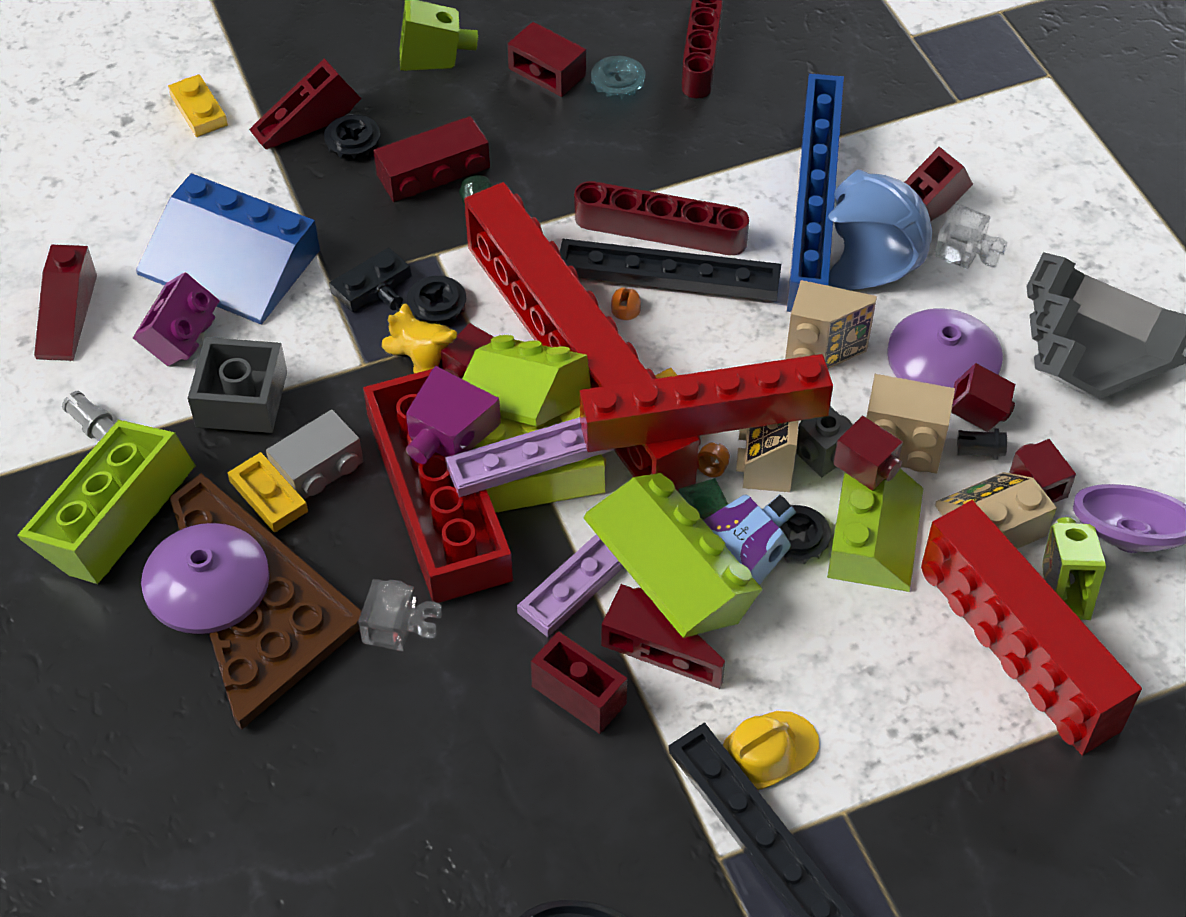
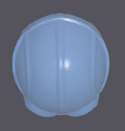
(882, 231)

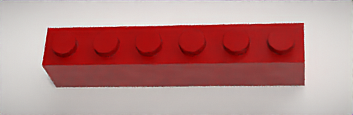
(705, 402)

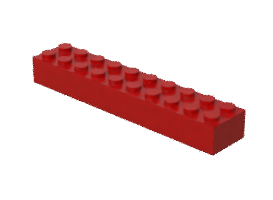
(562, 313)

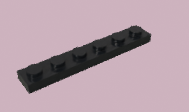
(672, 269)
(756, 826)

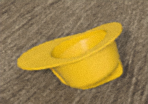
(772, 746)

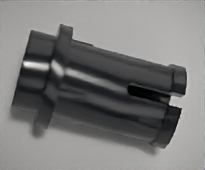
(982, 443)

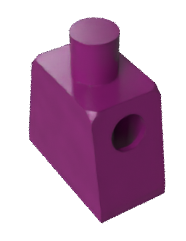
(449, 416)

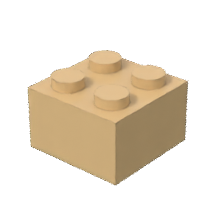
(914, 414)

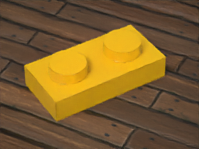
(197, 105)
(267, 492)

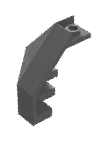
(1097, 333)

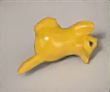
(417, 339)

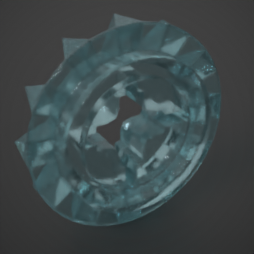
(627, 68)

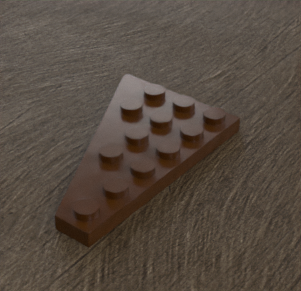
(292, 626)

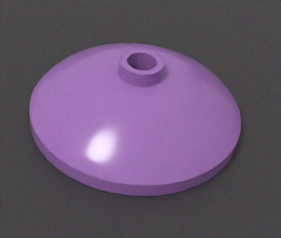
(941, 346)
(1132, 517)
(210, 593)

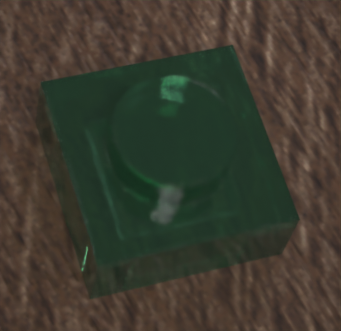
(704, 497)

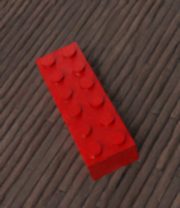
(452, 535)
(1029, 628)

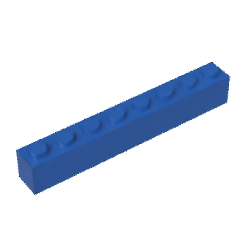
(816, 183)

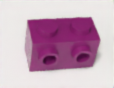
(177, 320)

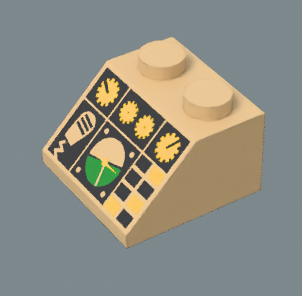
(829, 323)
(768, 456)
(1011, 503)

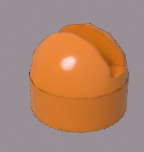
(633, 305)
(708, 456)

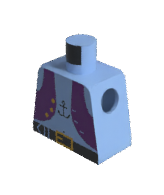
(754, 532)

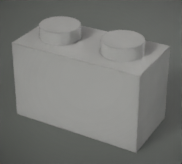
(317, 454)

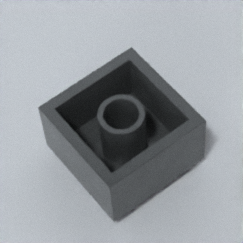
(237, 385)

